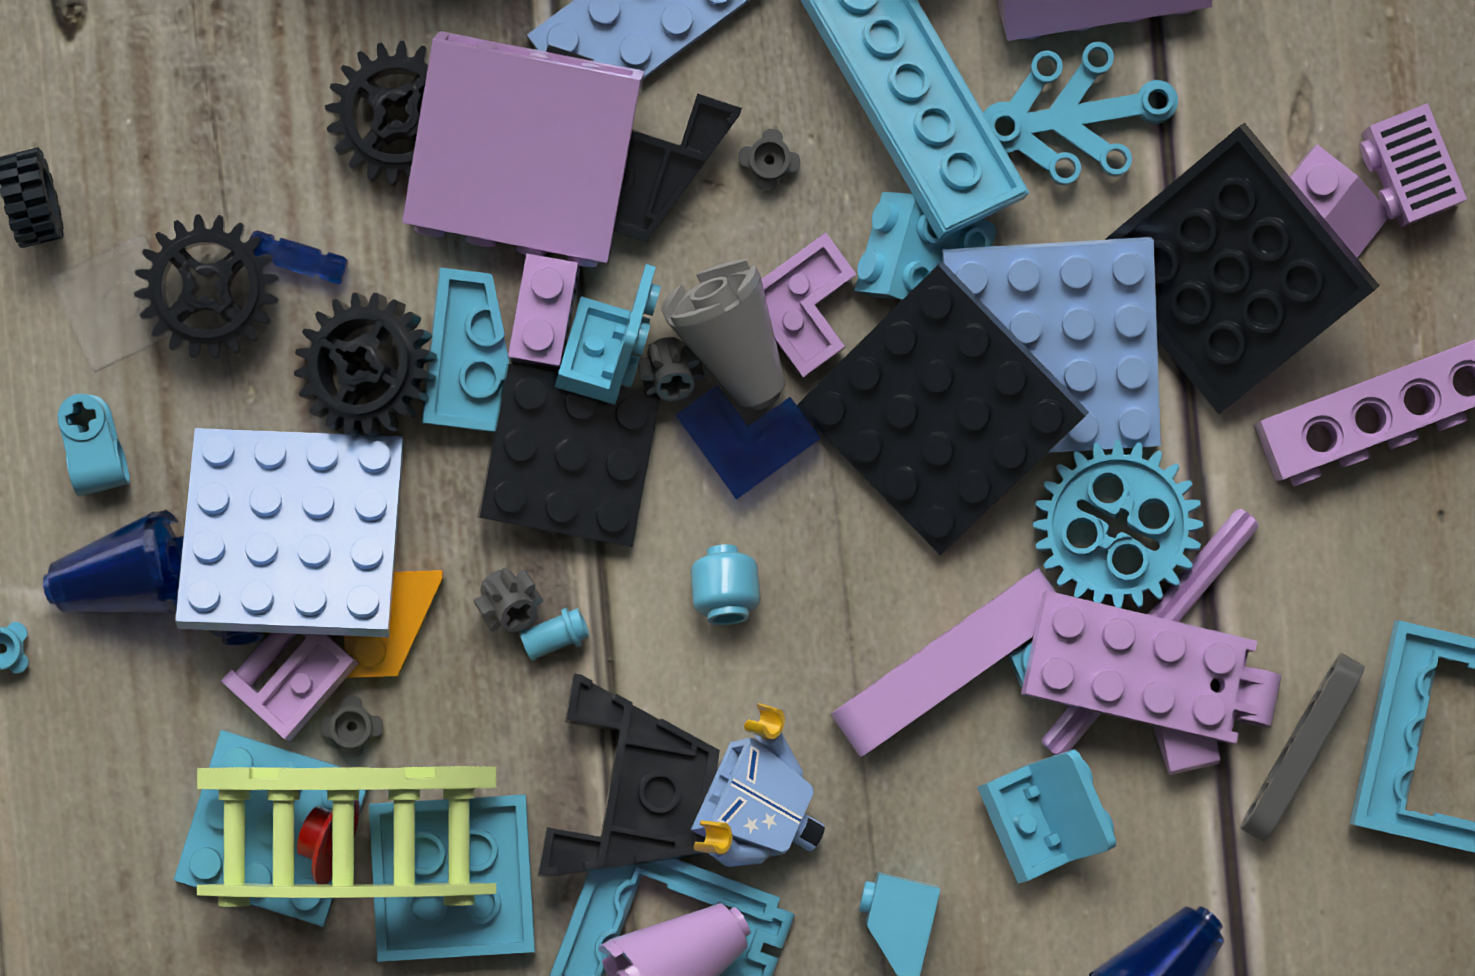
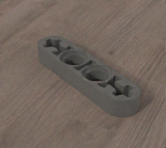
(1302, 747)

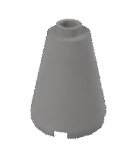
(730, 331)

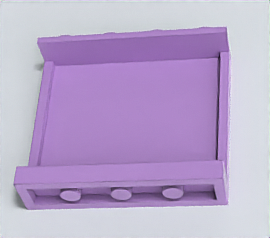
(521, 148)

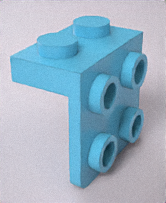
(906, 248)
(602, 343)
(1048, 814)

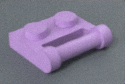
(297, 686)

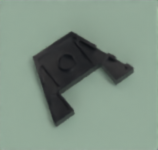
(661, 169)
(652, 791)

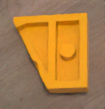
(410, 603)

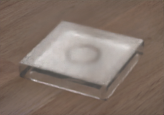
(103, 304)

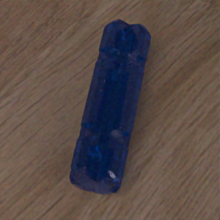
(302, 258)

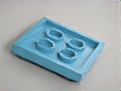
(204, 848)
(498, 854)

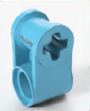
(96, 455)

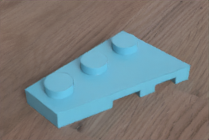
(468, 351)

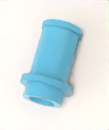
(555, 633)

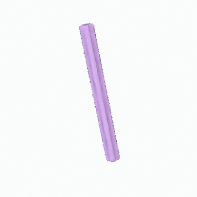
(1172, 606)

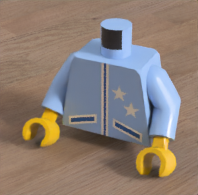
(757, 799)

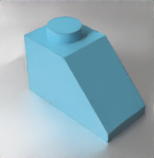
(900, 919)

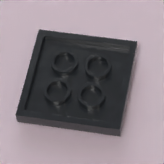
(568, 458)

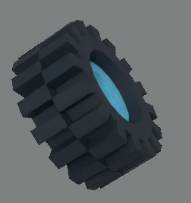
(30, 198)

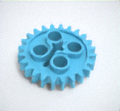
(1142, 484)

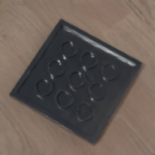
(1242, 268)
(941, 408)

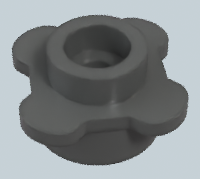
(769, 144)
(336, 726)

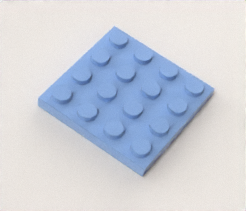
(1087, 320)
(290, 533)

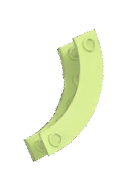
(343, 788)

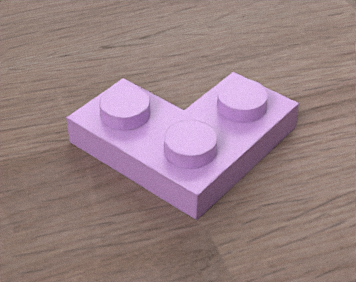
(792, 300)

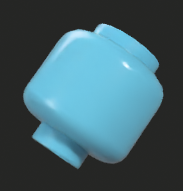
(725, 585)

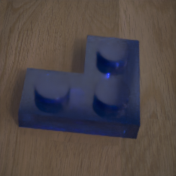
(743, 453)

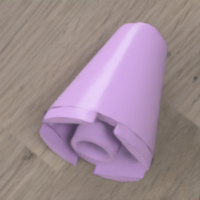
(683, 946)

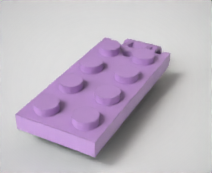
(1146, 669)

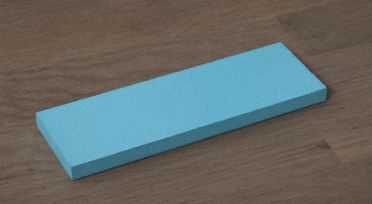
(920, 109)

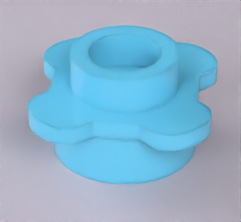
(13, 638)

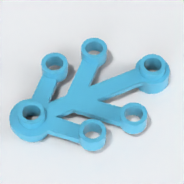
(1068, 117)

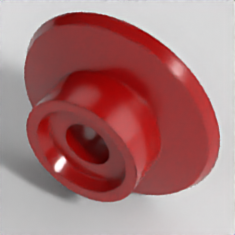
(316, 841)

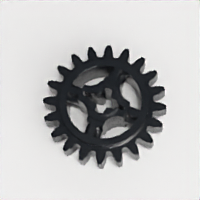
(363, 85)
(176, 253)
(354, 380)

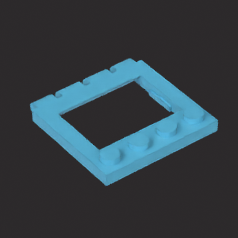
(1397, 737)
(609, 895)

